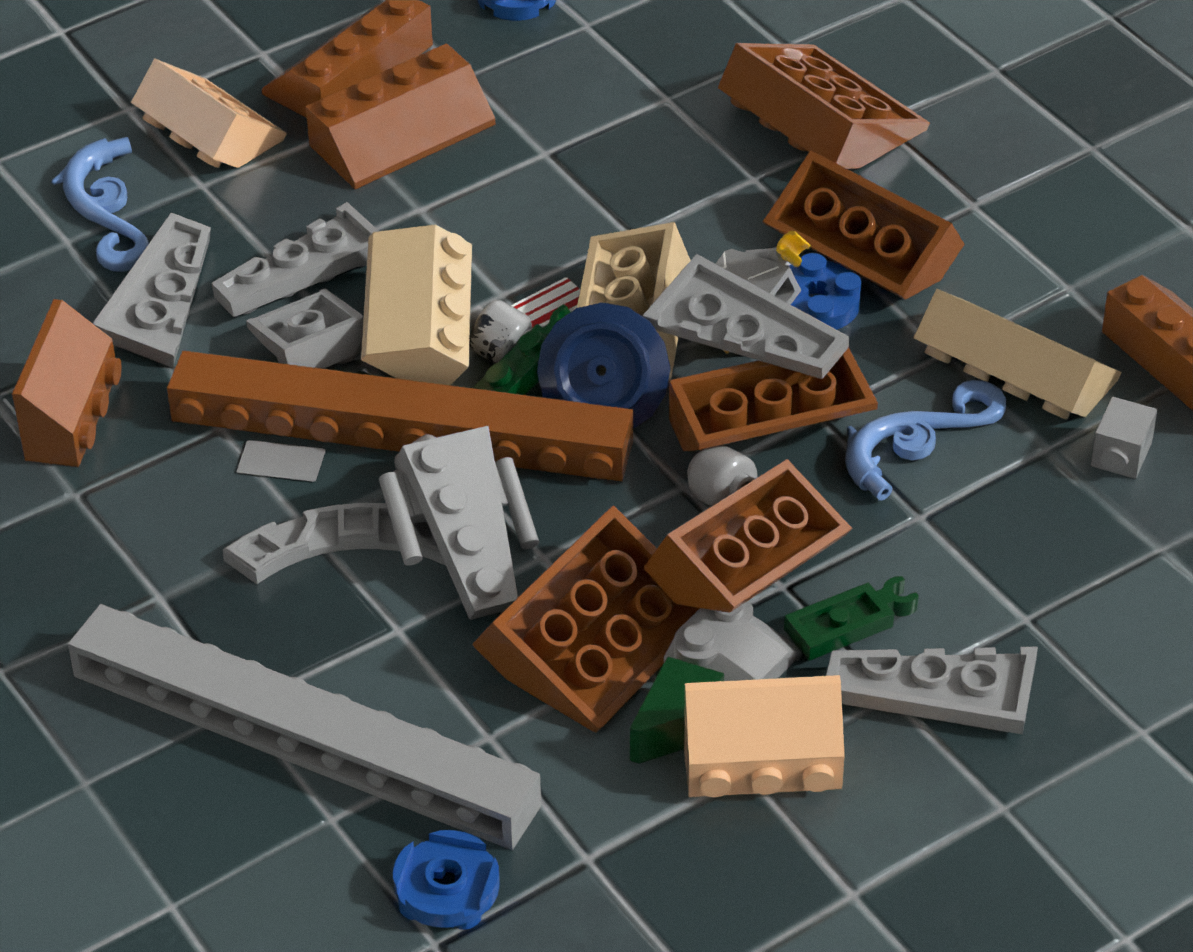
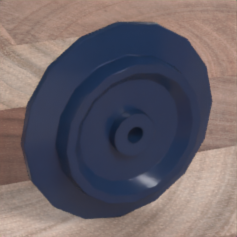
(608, 337)

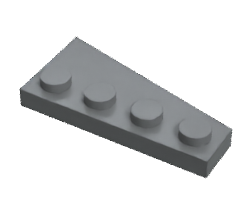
(295, 265)
(157, 293)
(738, 317)
(465, 513)
(959, 689)

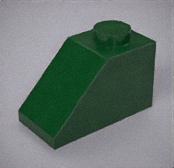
(660, 721)

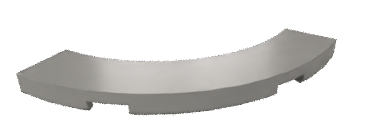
(318, 533)

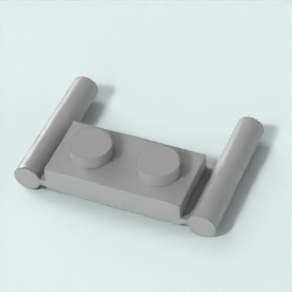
(405, 509)

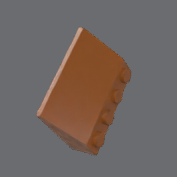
(818, 102)
(588, 625)

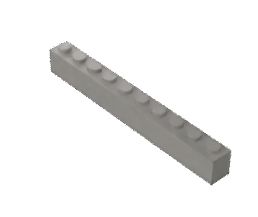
(307, 726)

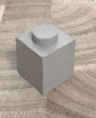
(1123, 437)

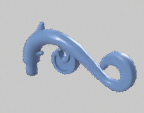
(107, 197)
(919, 427)

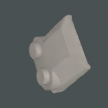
(311, 331)
(733, 645)

